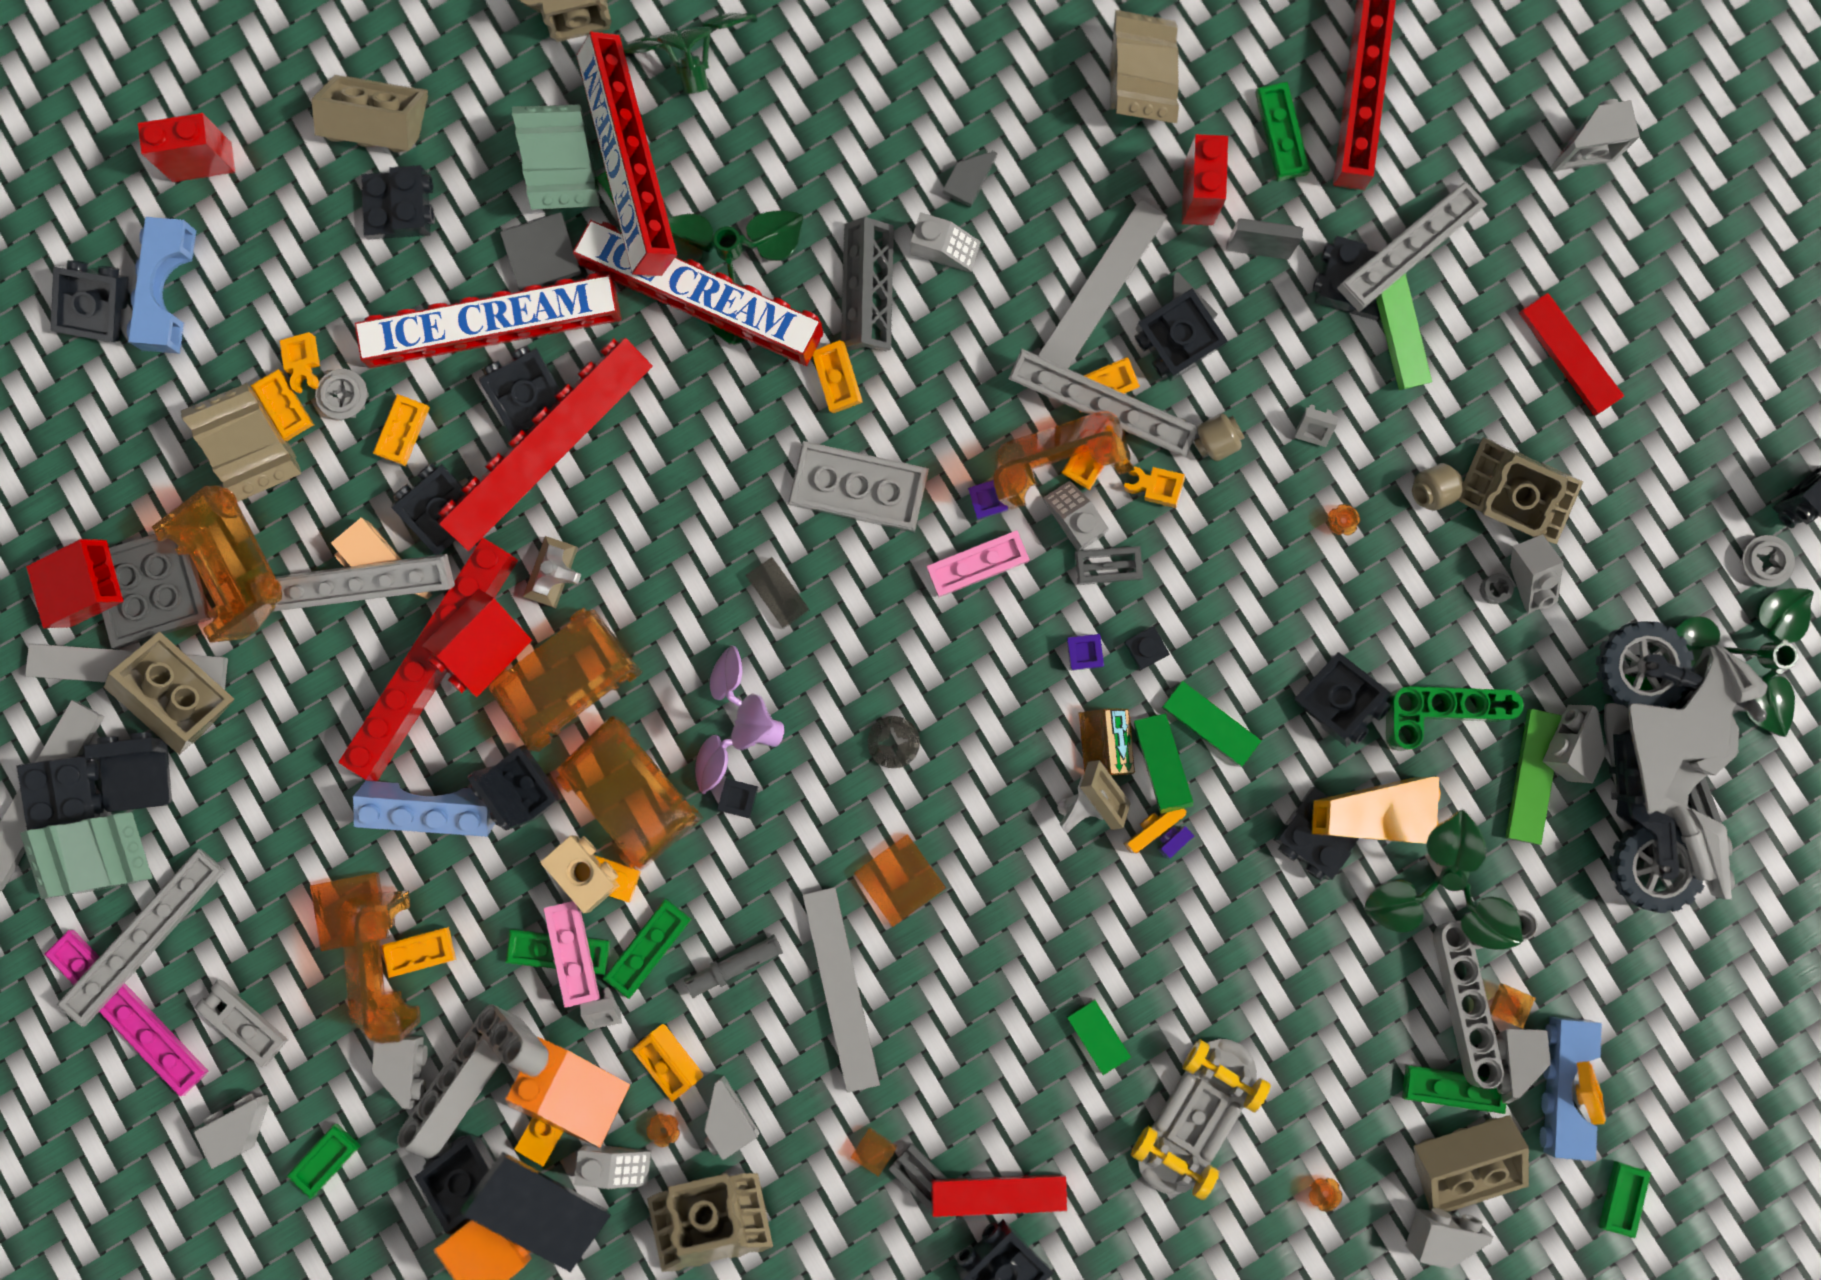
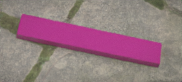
(132, 1019)

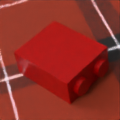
(186, 147)
(1205, 179)
(74, 583)
(476, 643)

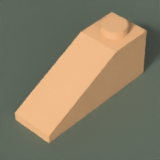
(364, 545)

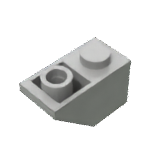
(1537, 573)
(1577, 745)
(1523, 1059)
(399, 1069)
(232, 1133)
(1445, 1239)

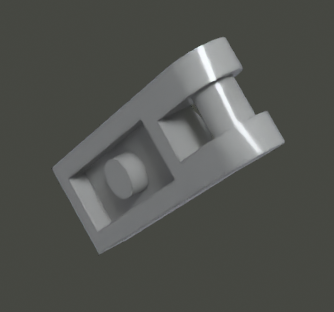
(241, 1024)

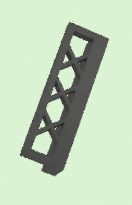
(861, 282)

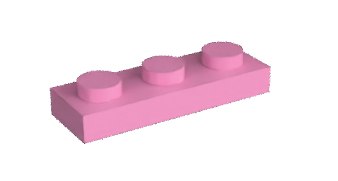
(977, 563)
(571, 954)

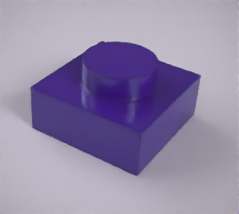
(986, 500)
(1085, 652)
(1174, 840)

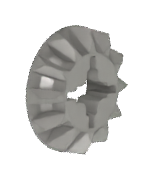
(332, 384)
(1780, 556)

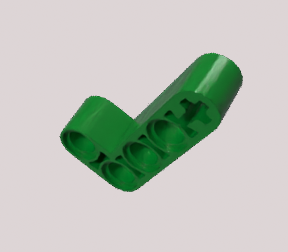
(1453, 709)

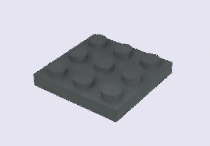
(157, 590)

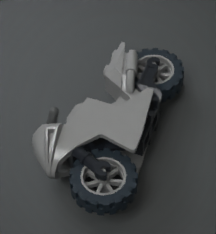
(1661, 749)

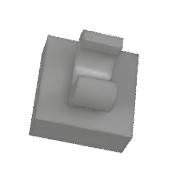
(1316, 426)
(601, 1012)

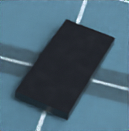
(535, 1212)

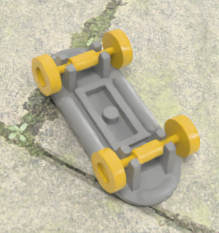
(1198, 1118)

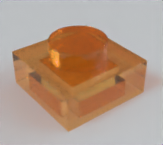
(1511, 1005)
(873, 1151)

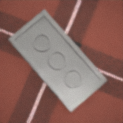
(858, 486)

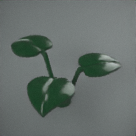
(691, 68)
(772, 233)
(1788, 619)
(1460, 850)

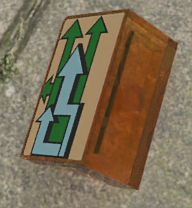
(1107, 738)

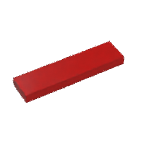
(1571, 354)
(998, 1195)

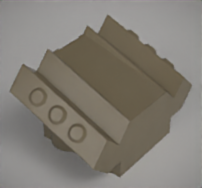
(572, 17)
(1144, 67)
(241, 442)
(1519, 491)
(709, 1221)

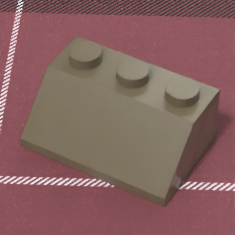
(369, 113)
(168, 692)
(1472, 1164)

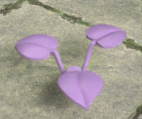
(751, 726)

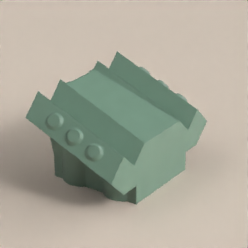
(556, 156)
(86, 855)

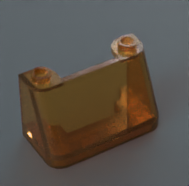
(1016, 459)
(228, 560)
(562, 678)
(627, 793)
(373, 1011)

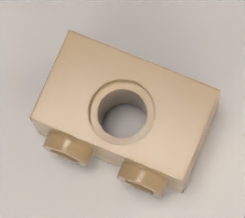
(562, 866)

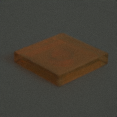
(900, 880)
(329, 899)

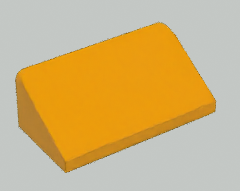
(667, 1062)

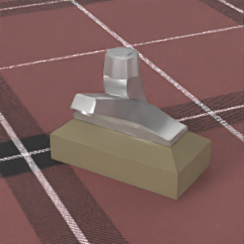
(551, 572)
(1096, 797)

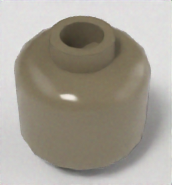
(1219, 437)
(1437, 487)

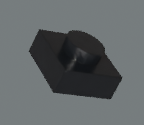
(1147, 648)
(737, 798)

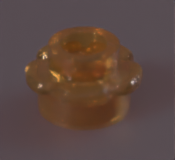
(1352, 520)
(672, 1131)
(1334, 1194)

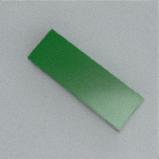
(1282, 131)
(1211, 724)
(1163, 763)
(647, 948)
(535, 950)
(1449, 1089)

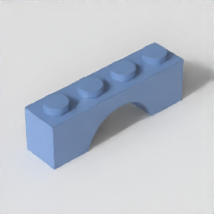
(164, 248)
(391, 808)
(1565, 1130)

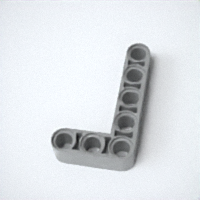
(1472, 986)
(492, 1039)

